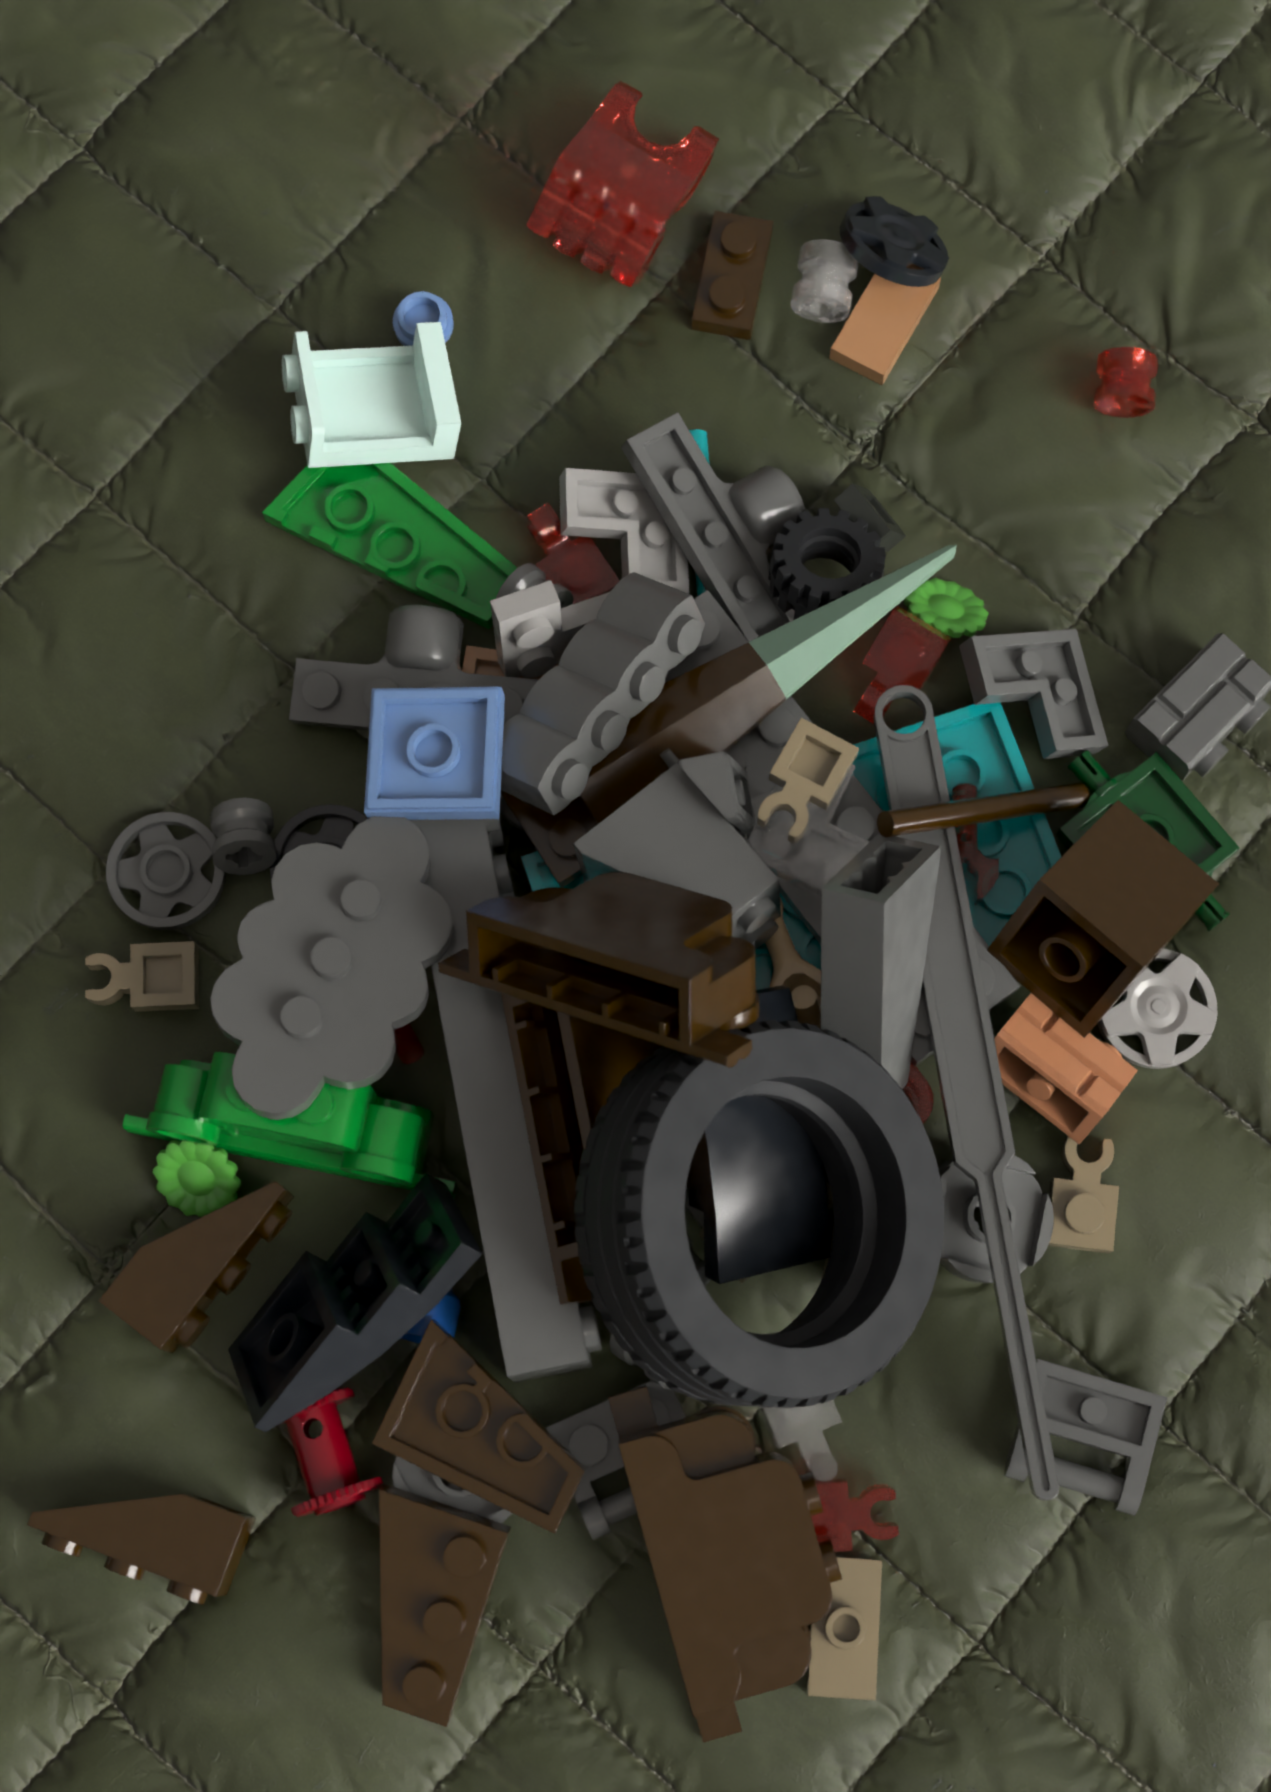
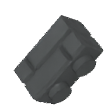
(1202, 708)

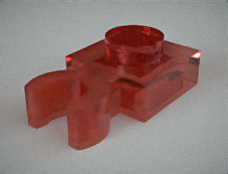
(848, 1514)

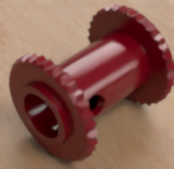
(327, 1460)

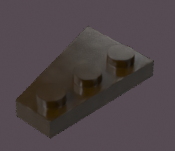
(476, 1434)
(433, 1598)

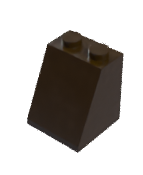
(1100, 917)

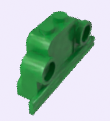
(339, 1134)

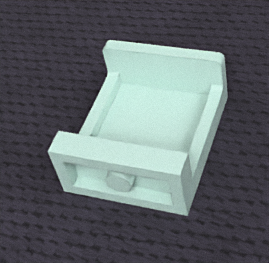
(373, 401)

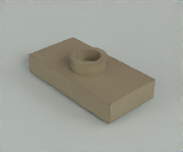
(848, 1635)

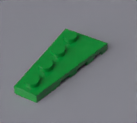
(394, 531)

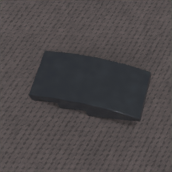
(759, 1181)
(352, 1308)

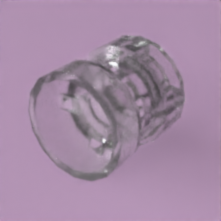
(824, 283)

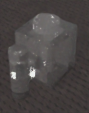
(805, 1428)

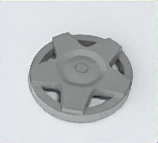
(1160, 1010)

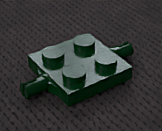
(1166, 806)

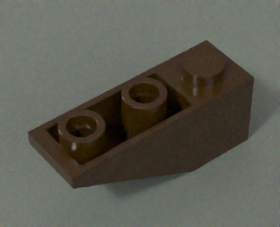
(182, 1273)
(171, 1536)

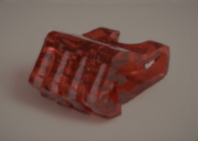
(619, 189)

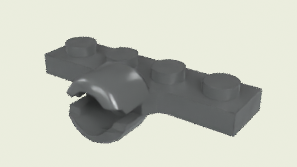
(718, 523)
(419, 653)

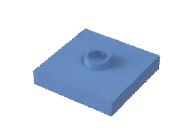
(435, 753)

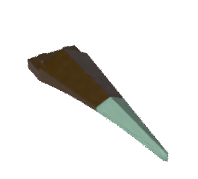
(716, 708)

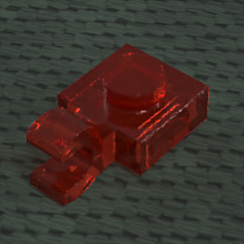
(574, 563)
(902, 656)

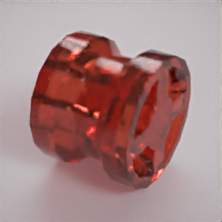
(1126, 382)

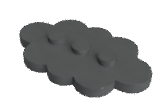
(332, 966)

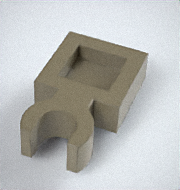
(808, 771)
(156, 977)
(1082, 1206)

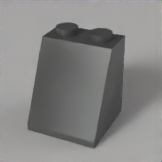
(684, 841)

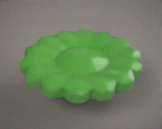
(948, 607)
(196, 1177)

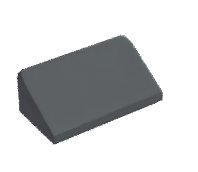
(724, 785)

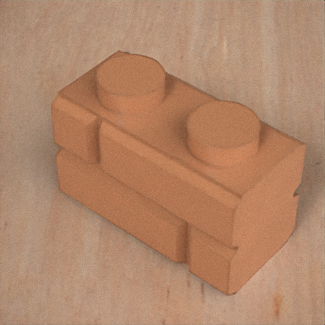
(1058, 1070)

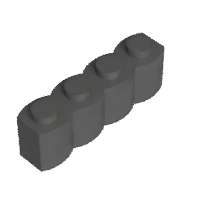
(600, 683)

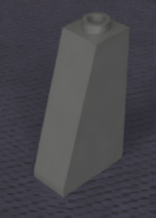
(876, 947)

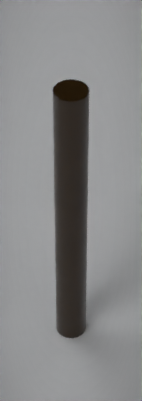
(981, 809)

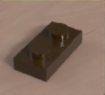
(732, 275)

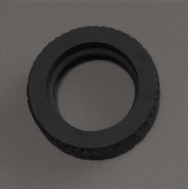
(883, 1209)

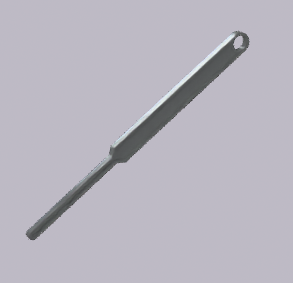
(968, 1064)

